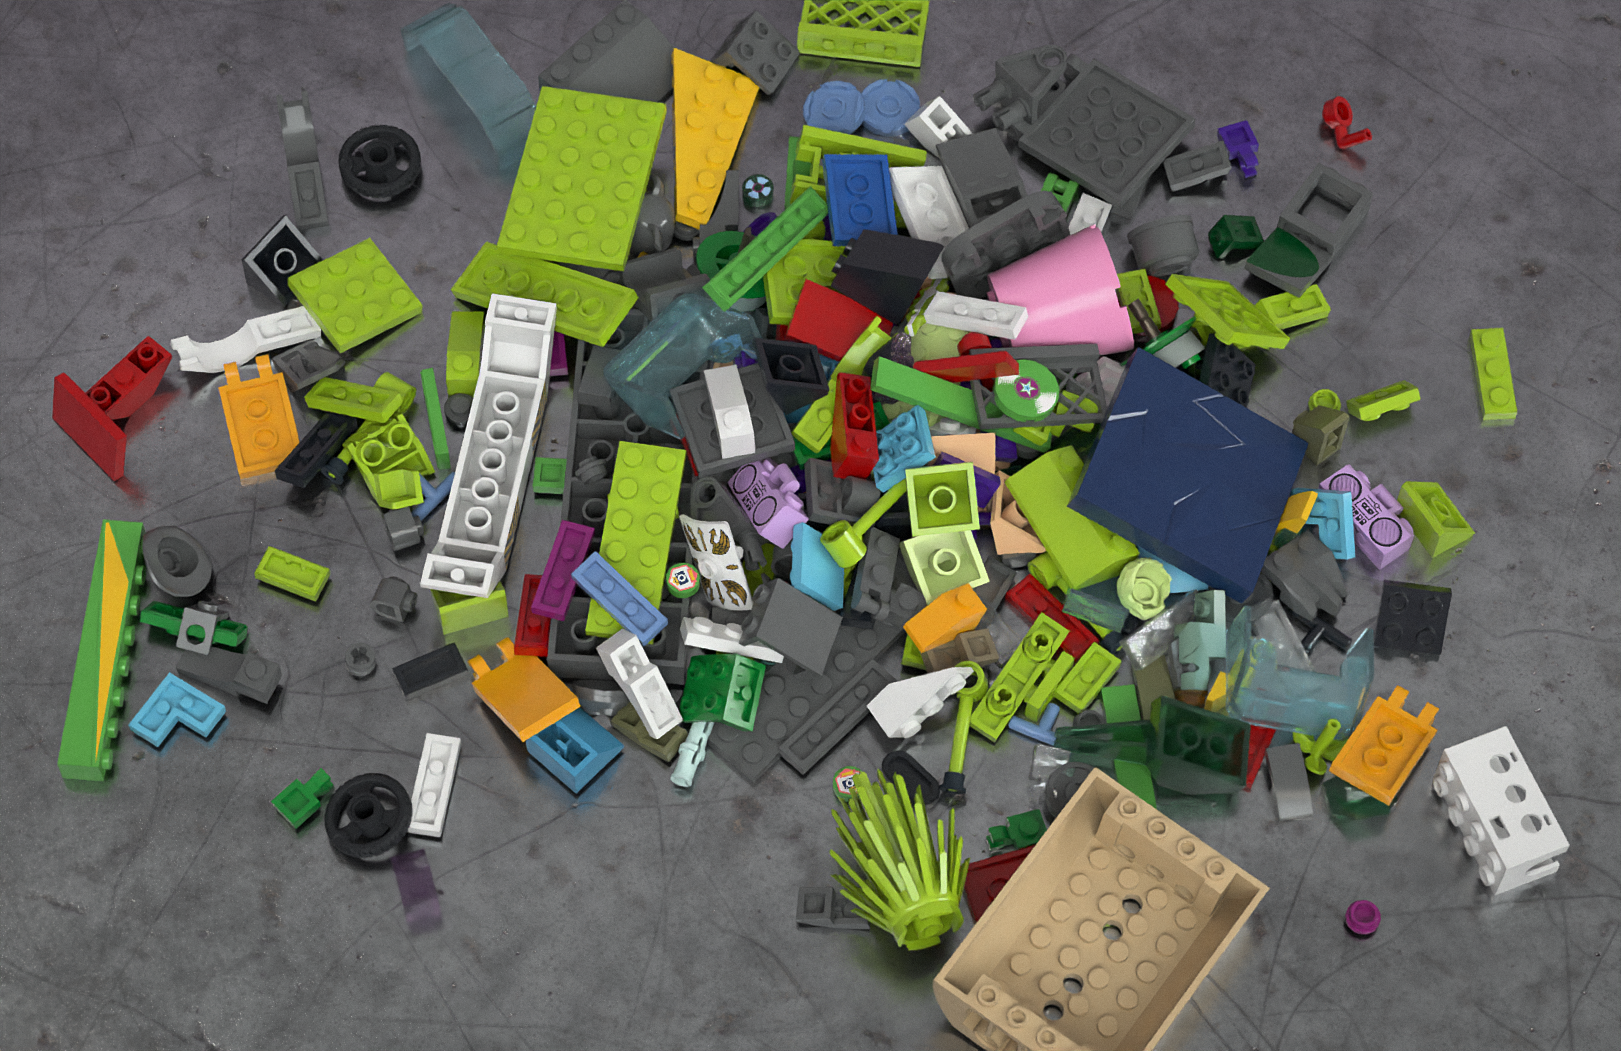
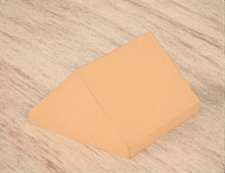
(1009, 525)

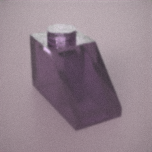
(415, 885)

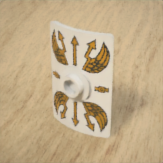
(718, 563)

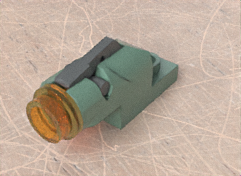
(1197, 645)

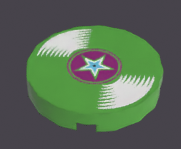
(1029, 394)

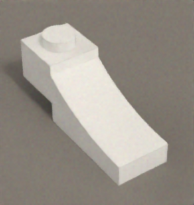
(640, 682)

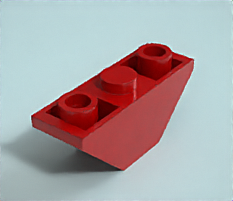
(131, 380)

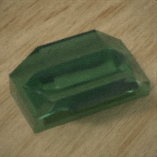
(1350, 801)

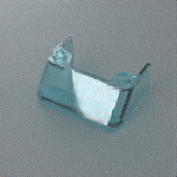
(672, 351)
(1293, 697)

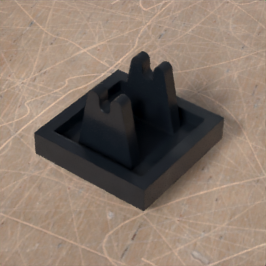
(1226, 370)
(1412, 617)

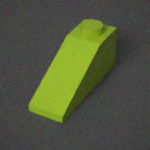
(464, 352)

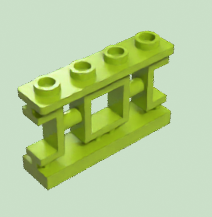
(816, 142)

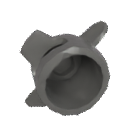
(655, 222)

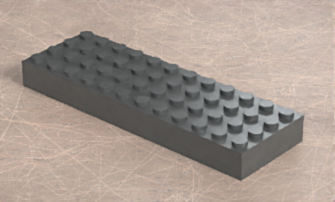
(598, 433)

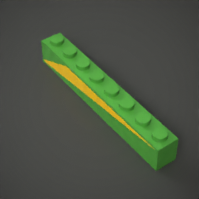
(103, 652)

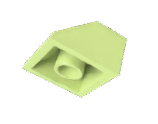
(943, 562)

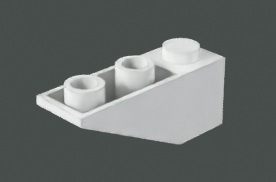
(909, 702)

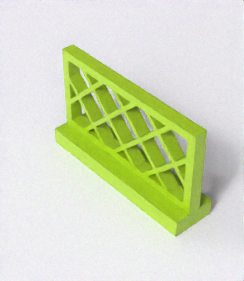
(861, 41)

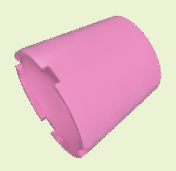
(1066, 295)

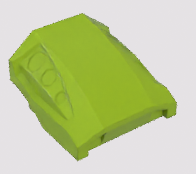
(387, 447)

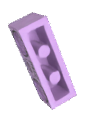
(769, 499)
(1375, 517)

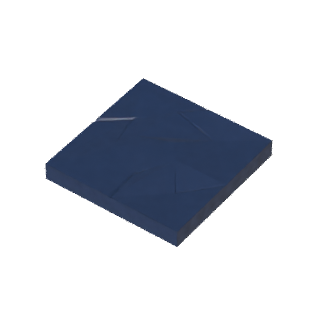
(1189, 475)

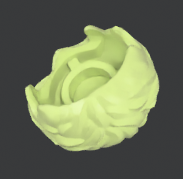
(1144, 587)

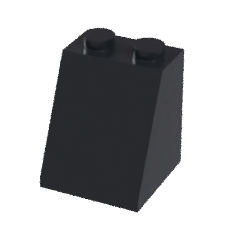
(884, 271)

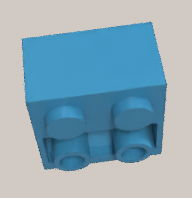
(574, 748)

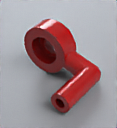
(1338, 116)
(976, 341)

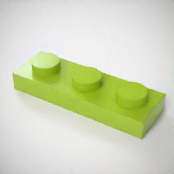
(1493, 374)
(353, 399)

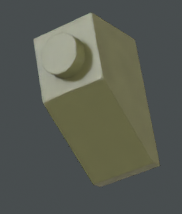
(1323, 430)

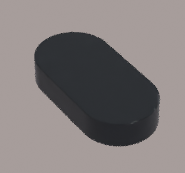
(913, 775)

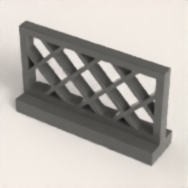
(1059, 361)

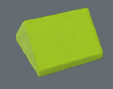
(942, 499)
(1433, 516)
(466, 611)

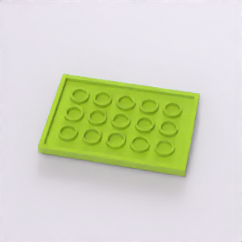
(582, 178)

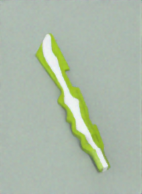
(916, 315)

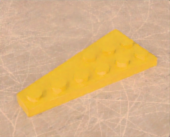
(707, 125)

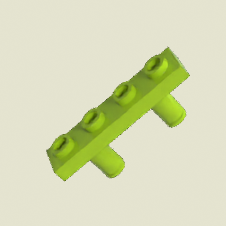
(1017, 677)

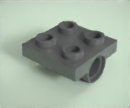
(836, 498)

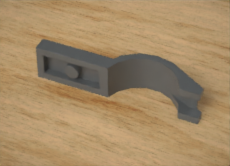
(302, 163)

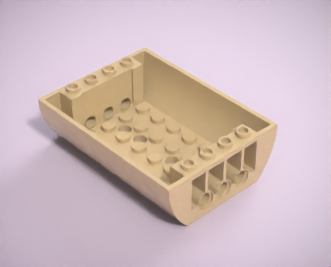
(1052, 923)

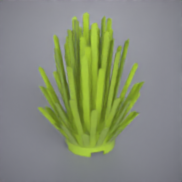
(905, 884)

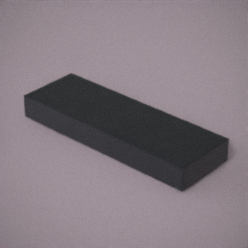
(316, 449)

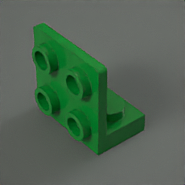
(722, 690)

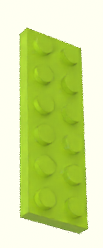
(585, 304)
(639, 524)

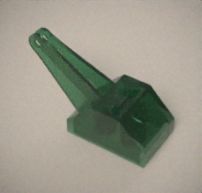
(1179, 745)

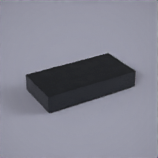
(430, 671)

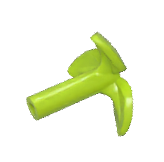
(1324, 747)

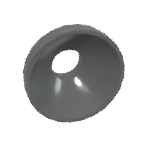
(600, 696)

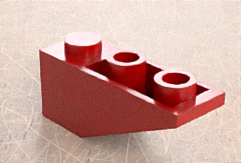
(853, 429)

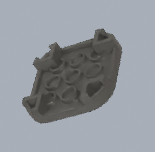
(1001, 240)

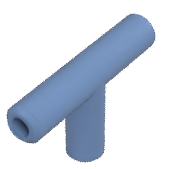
(432, 495)
(1042, 731)

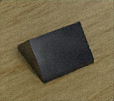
(275, 258)
(791, 372)

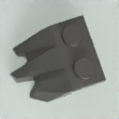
(1306, 576)

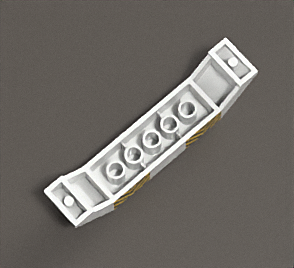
(495, 449)

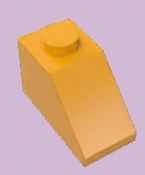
(945, 618)

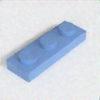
(619, 598)

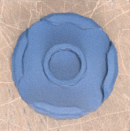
(835, 107)
(889, 107)

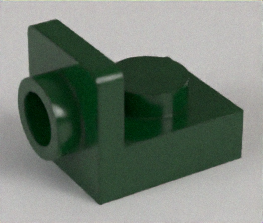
(1234, 233)

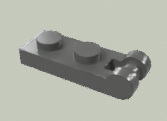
(875, 574)

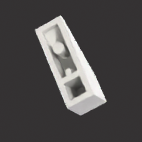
(936, 124)
(730, 411)

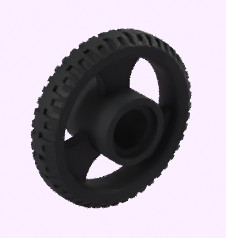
(379, 172)
(374, 826)

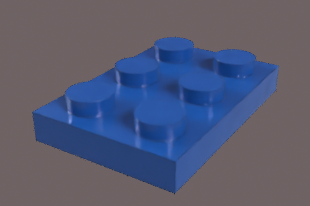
(858, 196)

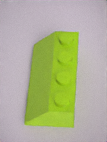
(1076, 544)

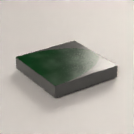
(1288, 262)

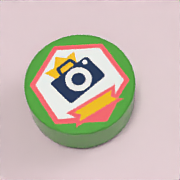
(682, 580)
(843, 781)

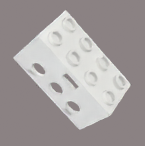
(1482, 790)

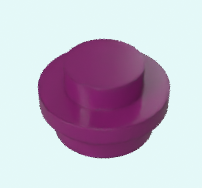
(1362, 917)

